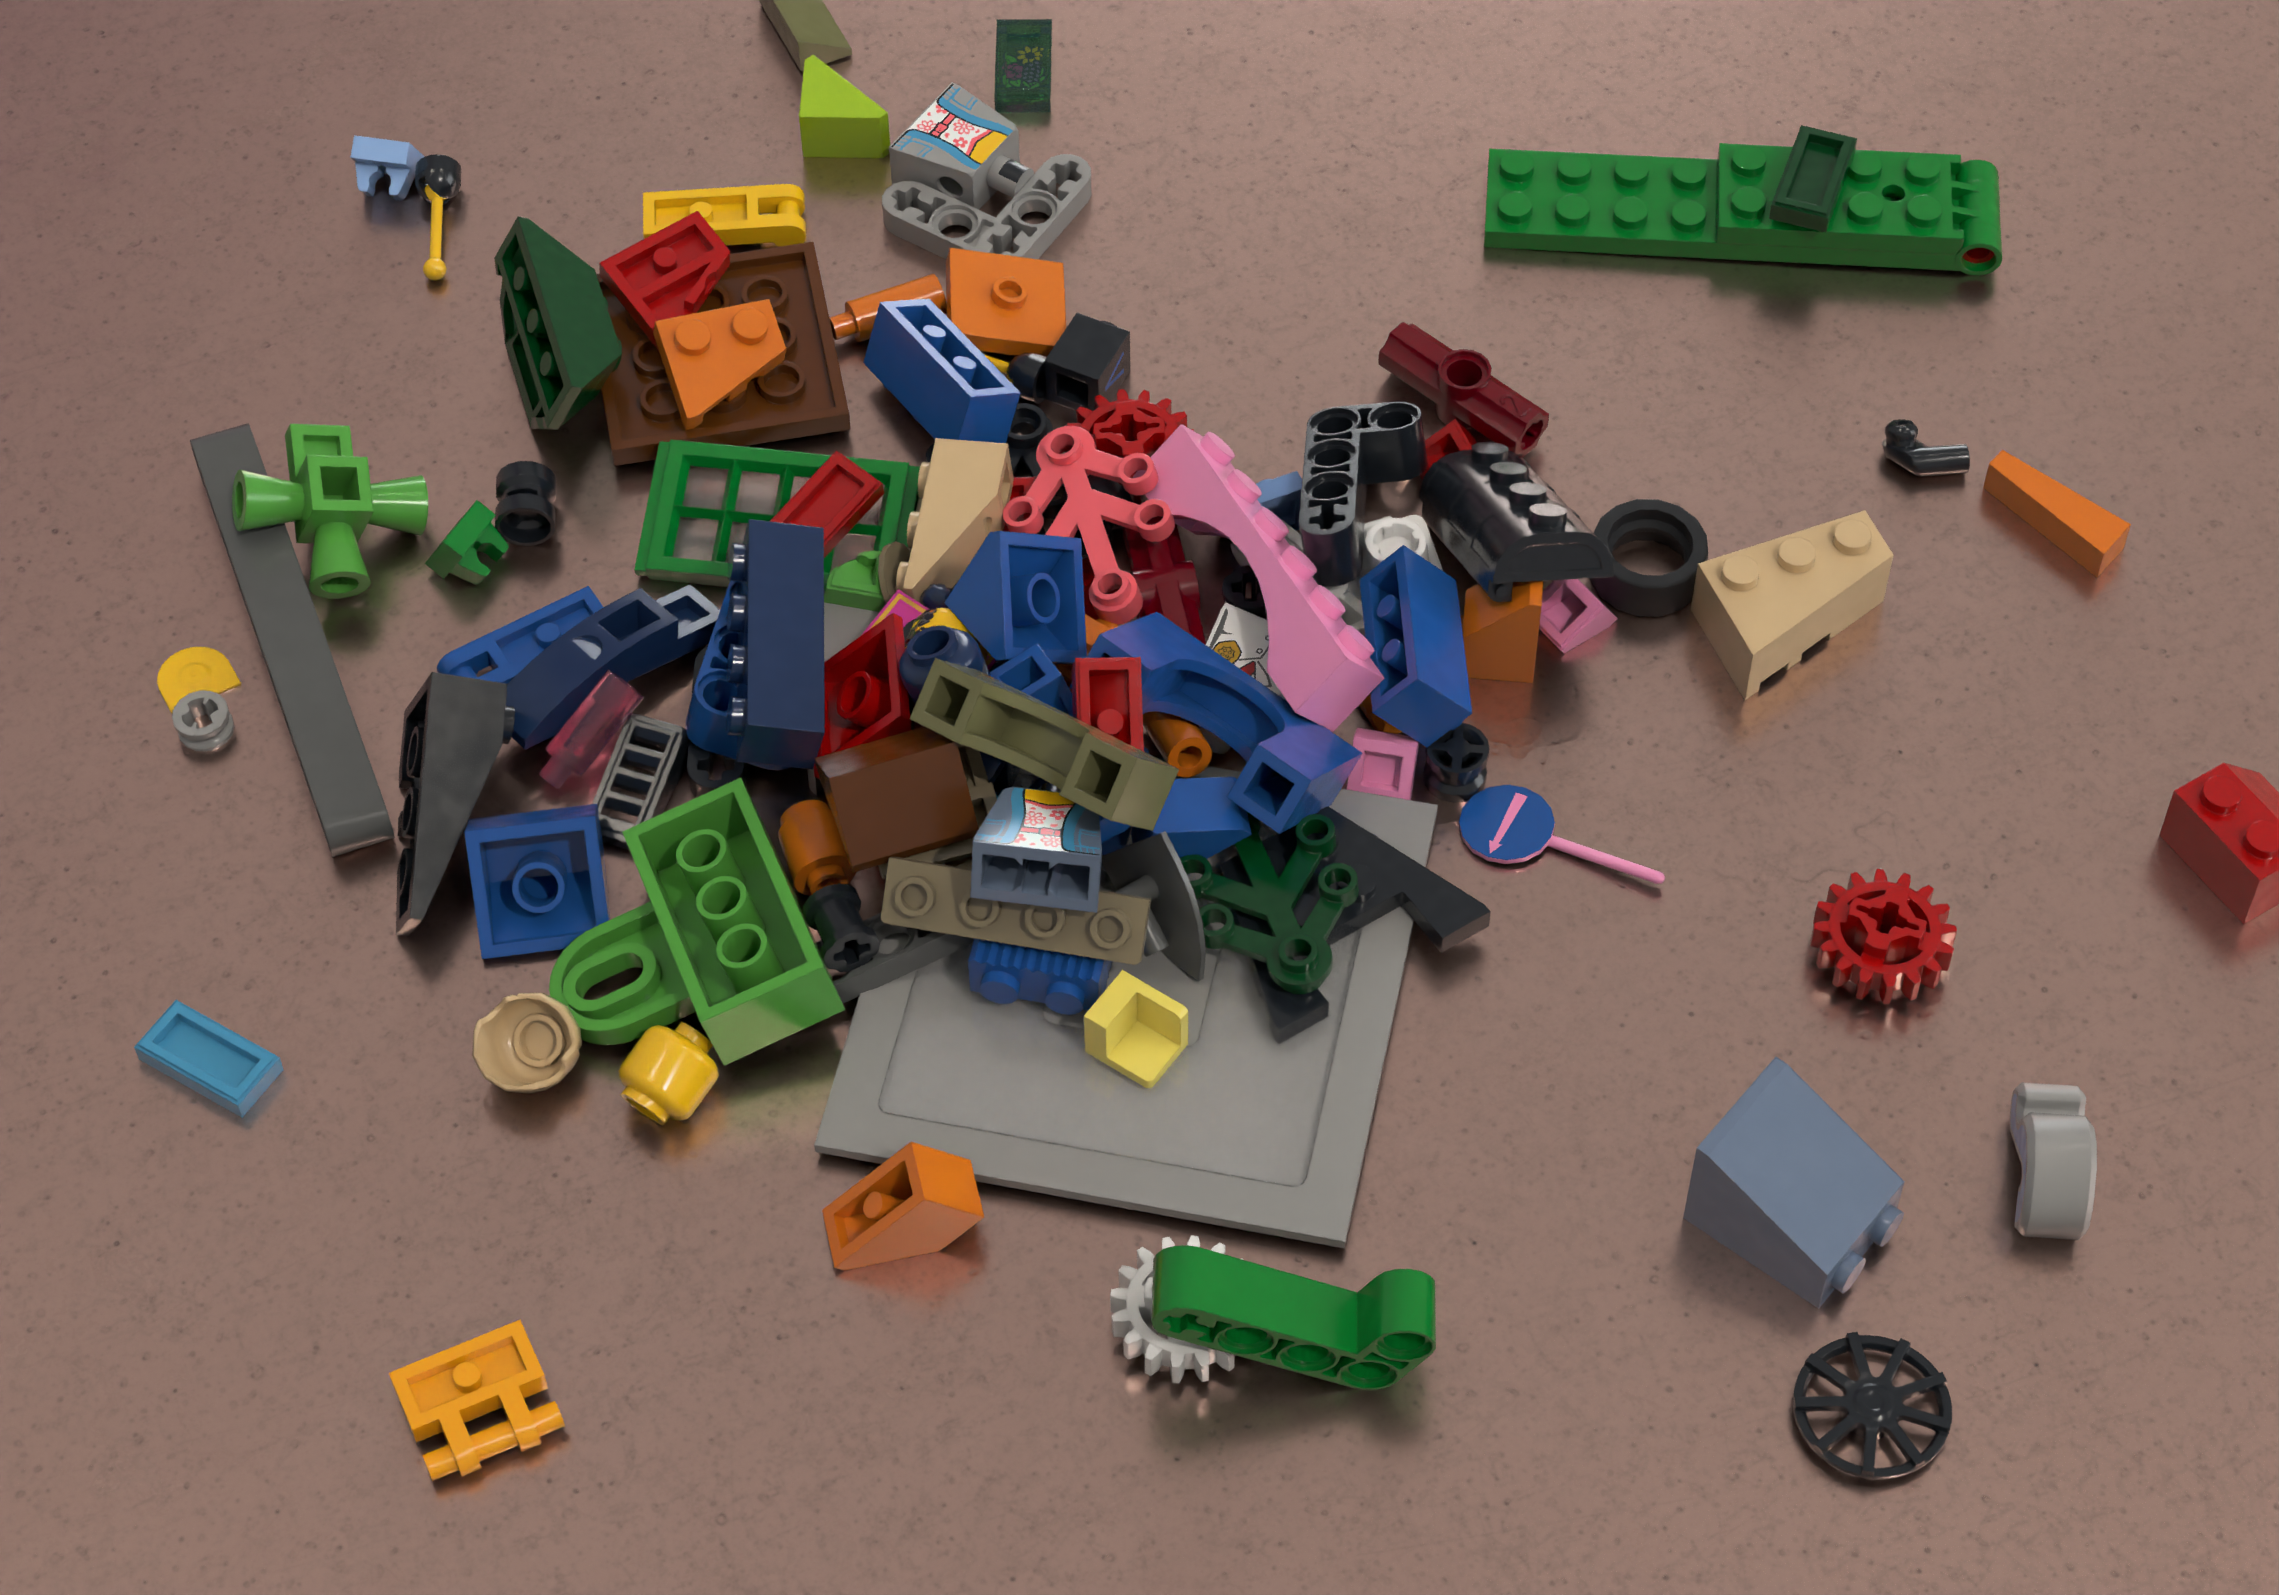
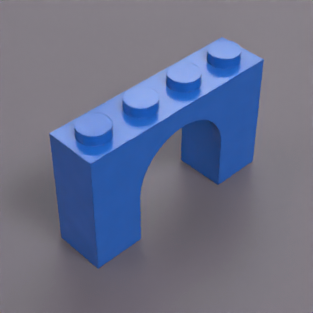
(1290, 760)

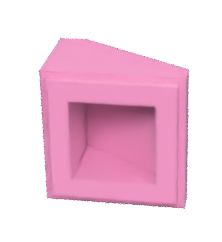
(1572, 614)

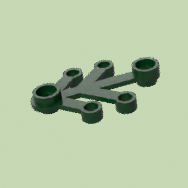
(1274, 902)

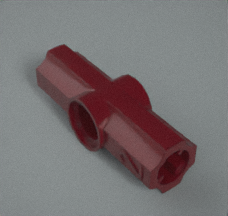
(1463, 388)
(1165, 579)

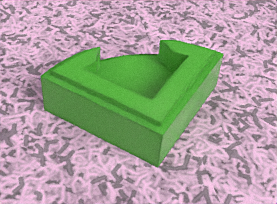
(856, 583)

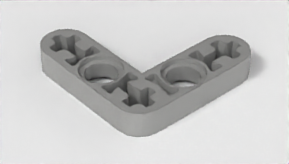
(989, 232)

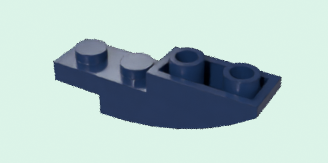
(625, 637)

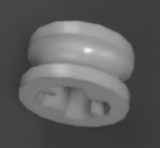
(196, 705)

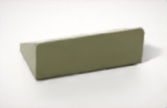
(807, 30)

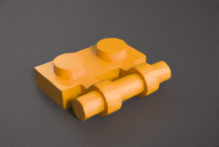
(468, 1383)

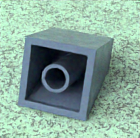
(1793, 1187)

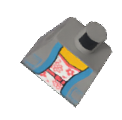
(960, 150)

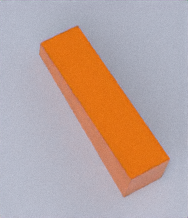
(2058, 513)

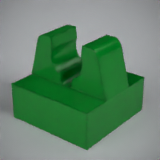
(459, 548)

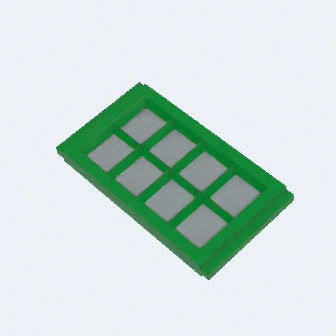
(711, 490)

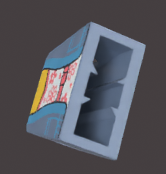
(1038, 851)

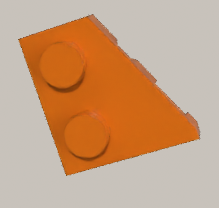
(717, 354)

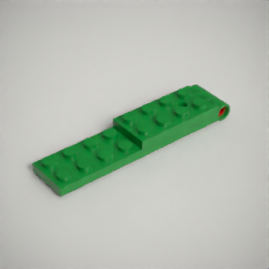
(1889, 213)

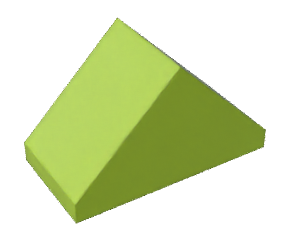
(838, 117)

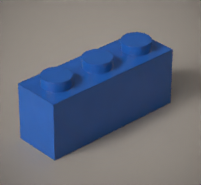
(939, 373)
(1417, 646)

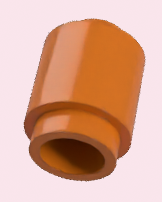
(813, 847)

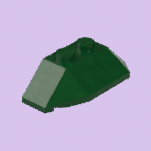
(553, 325)

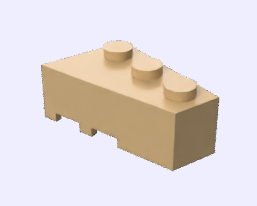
(1788, 594)

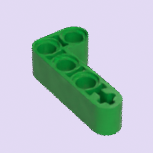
(1295, 1321)

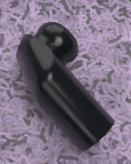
(1919, 458)

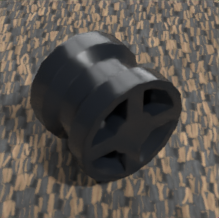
(1469, 755)

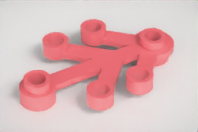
(1088, 508)

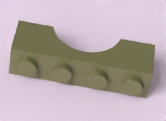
(1038, 738)

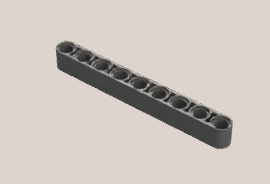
(295, 654)

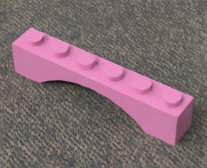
(1311, 650)

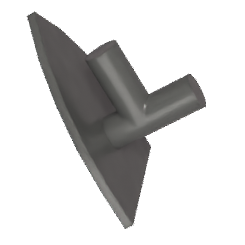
(1174, 922)

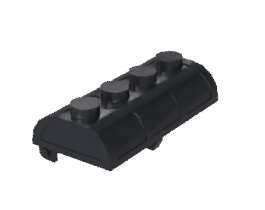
(1507, 522)

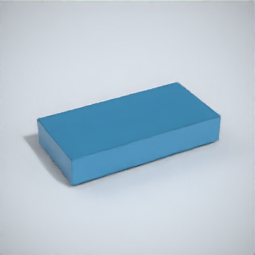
(209, 1058)

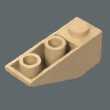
(960, 505)

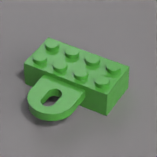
(711, 940)

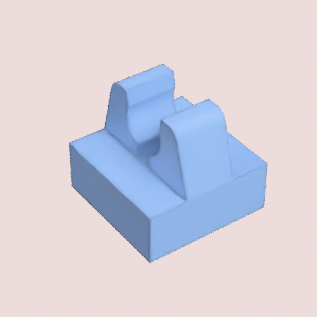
(381, 156)

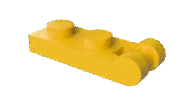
(733, 212)

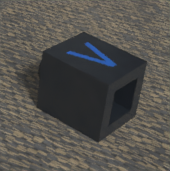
(1087, 362)

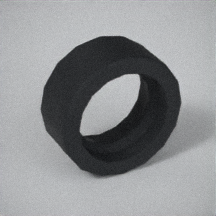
(1660, 523)

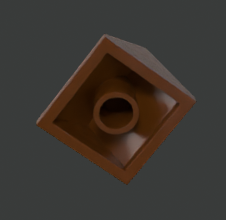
(898, 796)

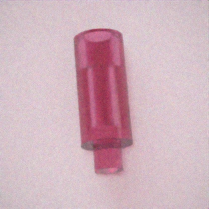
(590, 728)

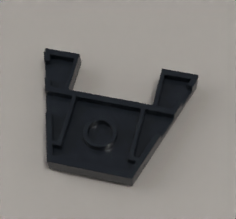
(1384, 882)

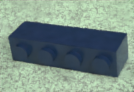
(778, 644)

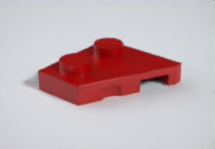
(667, 272)

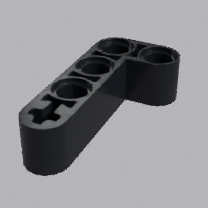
(1342, 455)

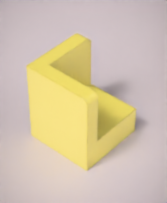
(1136, 1029)

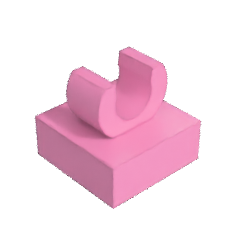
(1385, 765)

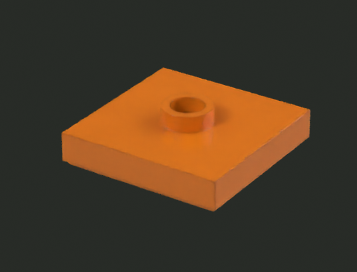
(1006, 301)

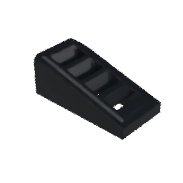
(644, 745)

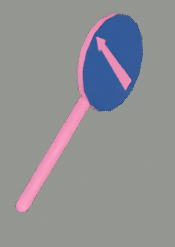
(1517, 824)

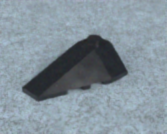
(445, 758)

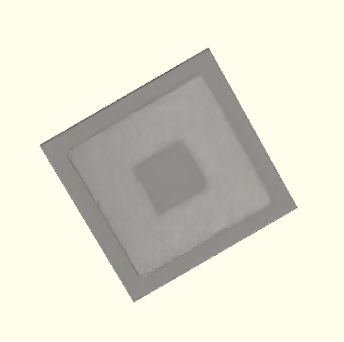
(1226, 1135)

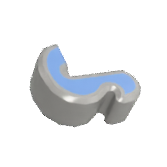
(2056, 1160)

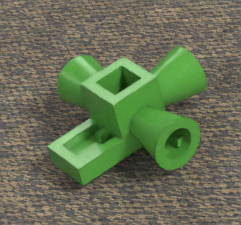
(329, 505)

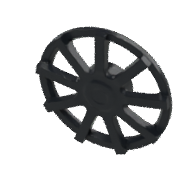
(1872, 1404)

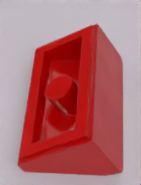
(1110, 696)

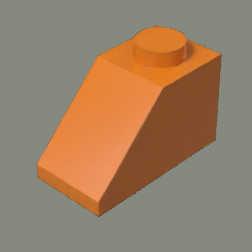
(1502, 635)
(903, 1208)

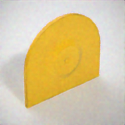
(194, 671)

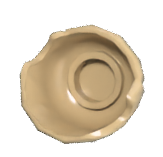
(527, 1043)

